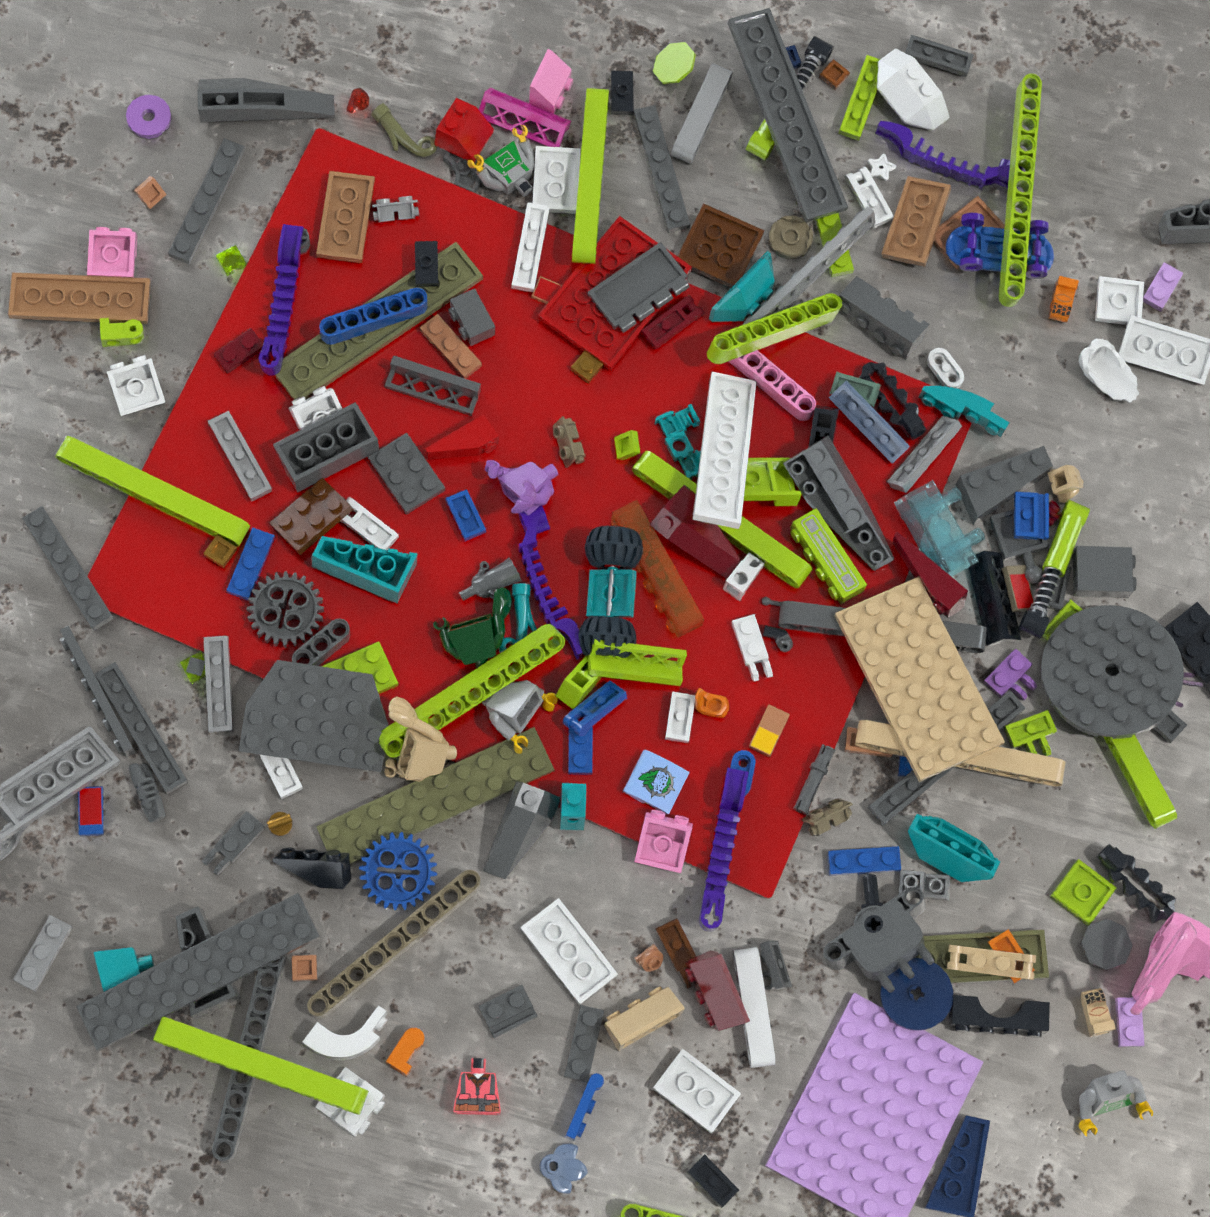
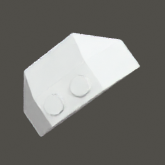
(910, 91)

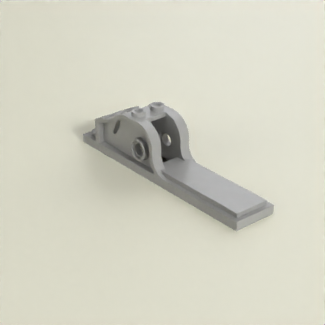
(50, 783)

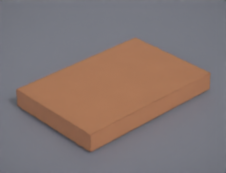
(954, 222)

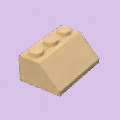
(643, 1017)

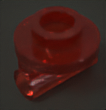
(358, 100)

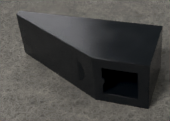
(322, 869)

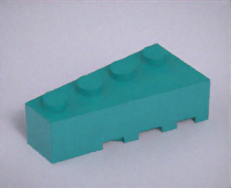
(366, 567)

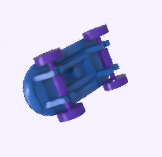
(982, 247)

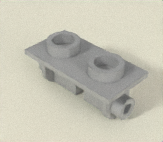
(386, 210)

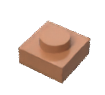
(150, 192)
(304, 968)

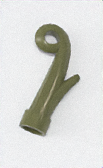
(396, 133)

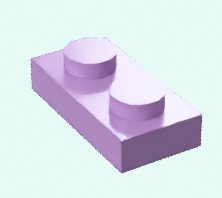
(1162, 287)
(1128, 1025)

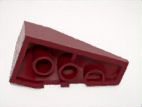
(695, 537)
(944, 591)

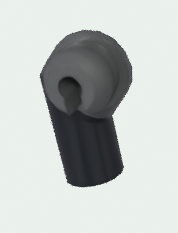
(780, 636)

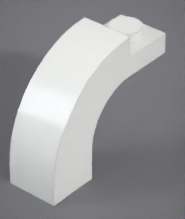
(346, 1046)

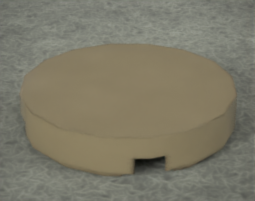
(790, 237)

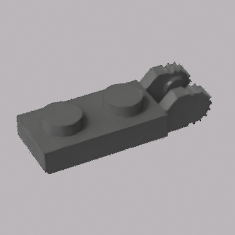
(235, 841)

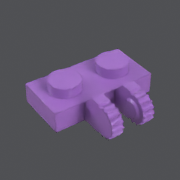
(1008, 673)

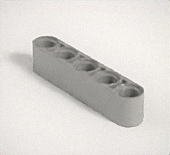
(701, 113)

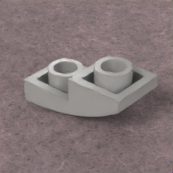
(932, 885)

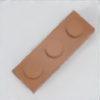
(450, 346)

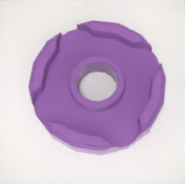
(144, 105)

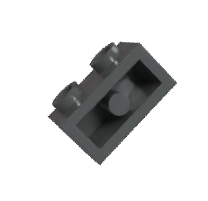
(472, 317)

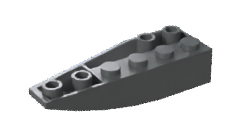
(258, 100)
(836, 495)

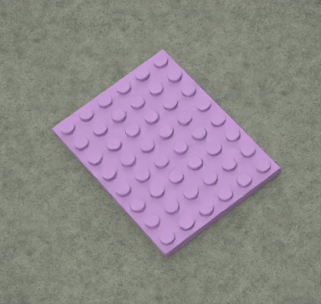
(874, 1113)

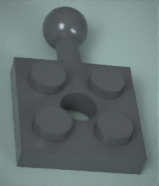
(1011, 548)

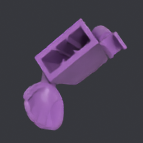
(524, 485)

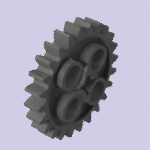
(306, 613)

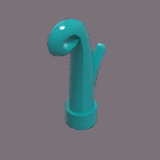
(523, 616)

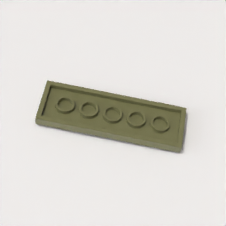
(1030, 941)

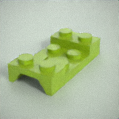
(770, 480)

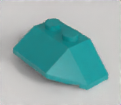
(747, 293)
(952, 849)

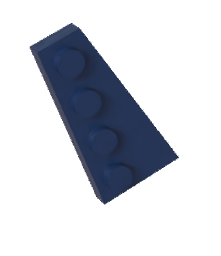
(961, 1174)

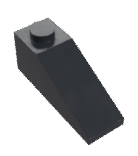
(823, 423)

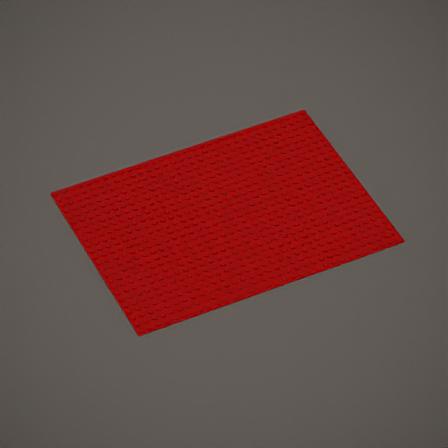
(161, 580)

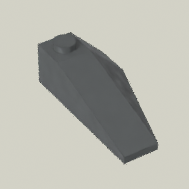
(523, 822)

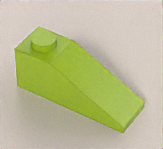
(577, 685)

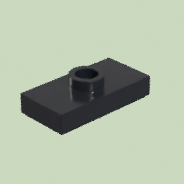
(622, 93)
(426, 263)

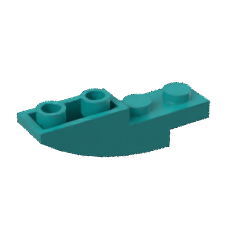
(954, 402)

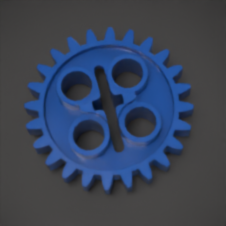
(395, 892)

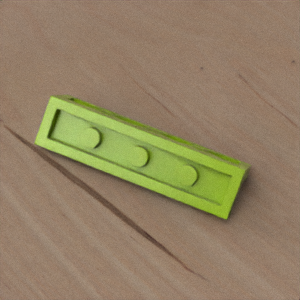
(636, 666)

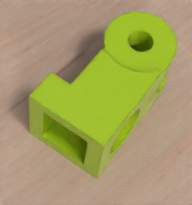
(121, 333)

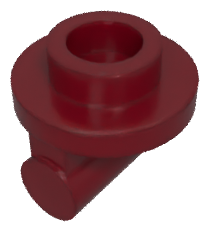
(1054, 513)

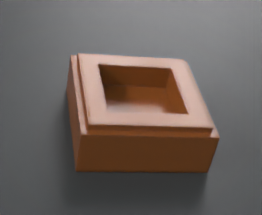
(834, 74)

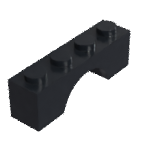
(969, 1014)

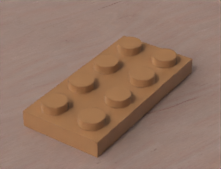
(345, 217)
(916, 221)

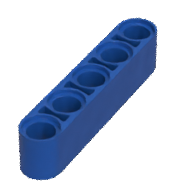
(380, 307)

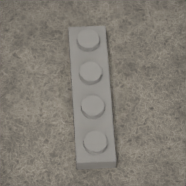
(924, 454)
(240, 456)
(218, 684)

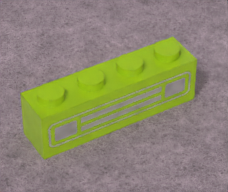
(827, 556)

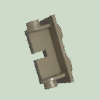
(565, 432)
(836, 811)

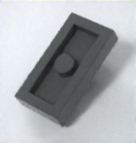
(773, 957)

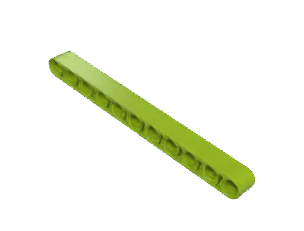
(1019, 199)

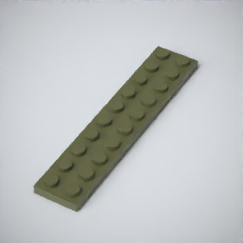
(321, 364)
(437, 796)

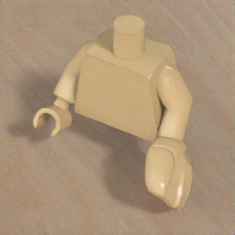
(423, 746)

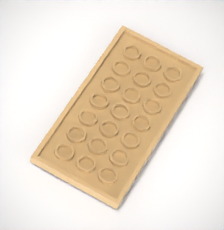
(919, 679)

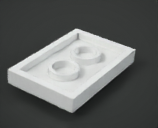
(556, 178)
(696, 1091)

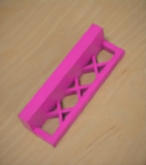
(527, 111)

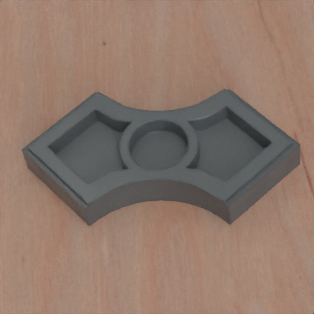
(465, 176)

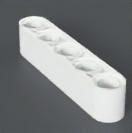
(752, 993)

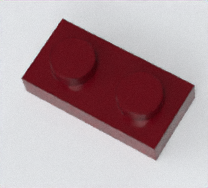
(239, 351)

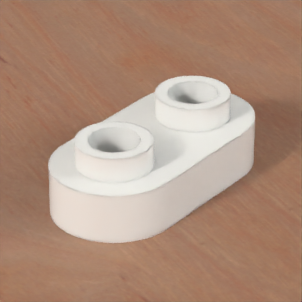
(947, 369)

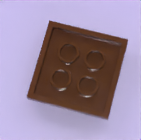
(720, 245)

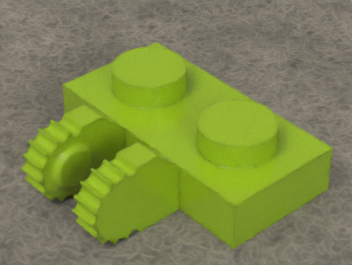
(1030, 730)

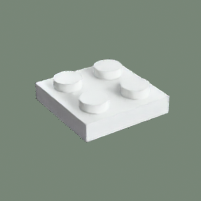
(1118, 300)

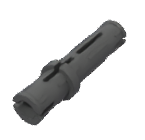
(815, 776)

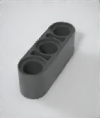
(326, 636)

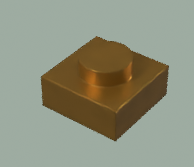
(586, 367)
(220, 551)

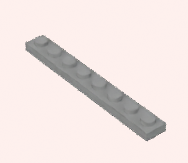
(816, 265)

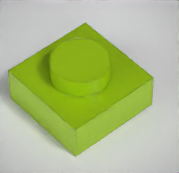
(627, 445)

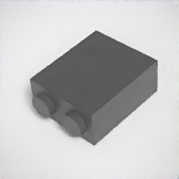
(1103, 571)

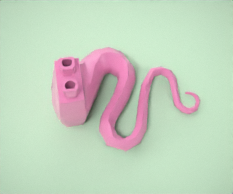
(1177, 948)

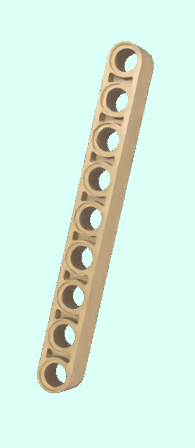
(997, 761)

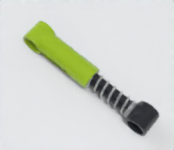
(816, 54)
(1071, 522)

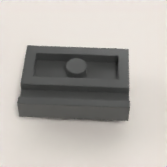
(508, 1011)

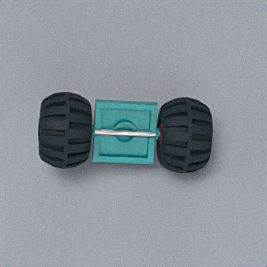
(611, 590)

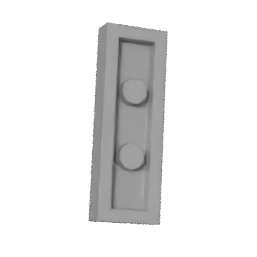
(42, 953)

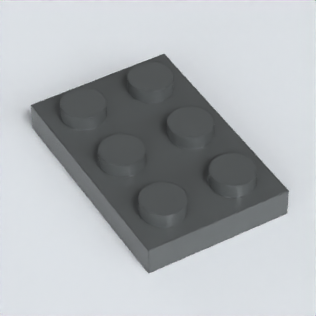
(406, 473)

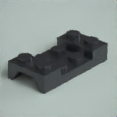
(1192, 637)

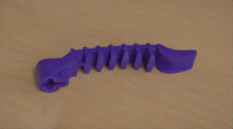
(903, 137)
(287, 271)
(532, 525)
(720, 857)

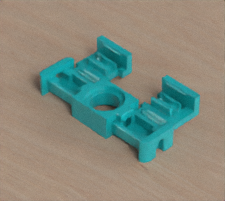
(671, 428)

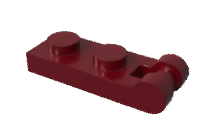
(672, 322)

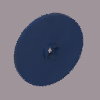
(927, 1010)

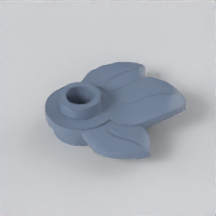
(566, 1170)

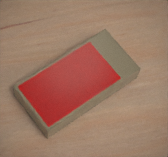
(1018, 588)

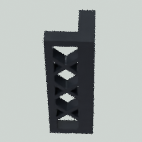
(990, 599)

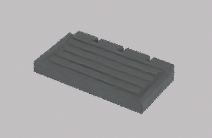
(638, 286)

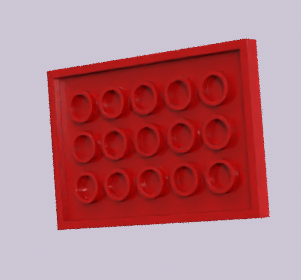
(574, 313)

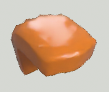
(711, 704)

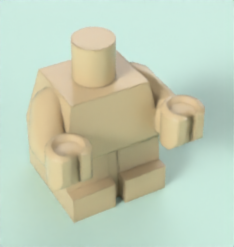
(1065, 482)

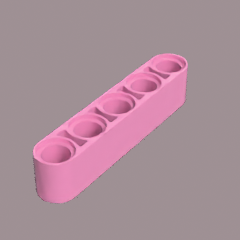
(775, 388)

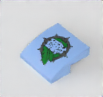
(656, 781)

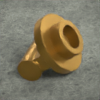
(280, 823)

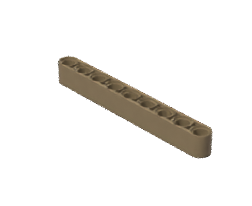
(381, 947)

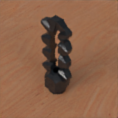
(909, 420)
(1115, 861)

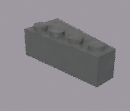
(1186, 224)

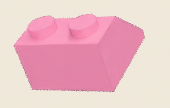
(550, 83)

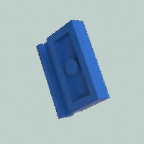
(1031, 515)

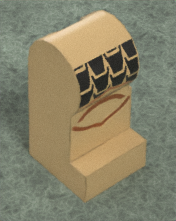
(1096, 1012)

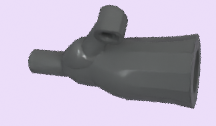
(484, 583)

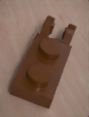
(677, 947)

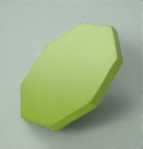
(674, 63)

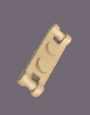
(991, 962)

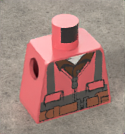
(477, 1091)

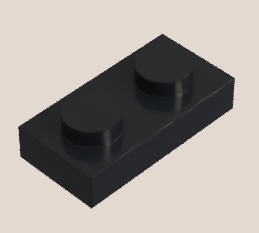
(713, 1181)

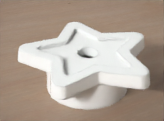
(881, 173)

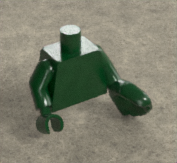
(478, 637)

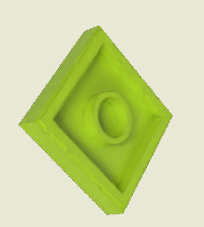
(1083, 892)

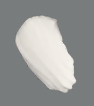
(1108, 371)

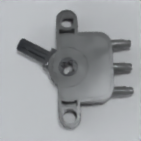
(888, 947)

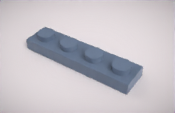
(869, 422)

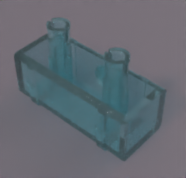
(936, 529)

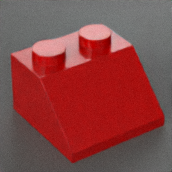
(463, 131)

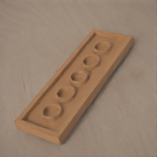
(79, 298)

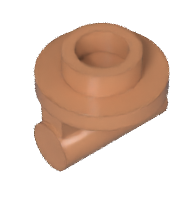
(650, 958)

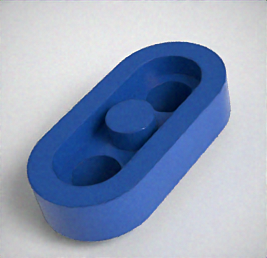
(750, 760)

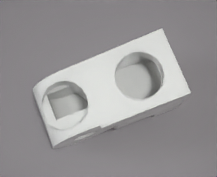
(743, 576)

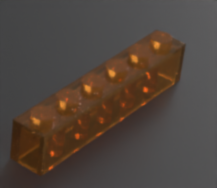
(660, 573)

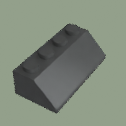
(326, 447)

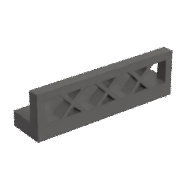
(433, 377)

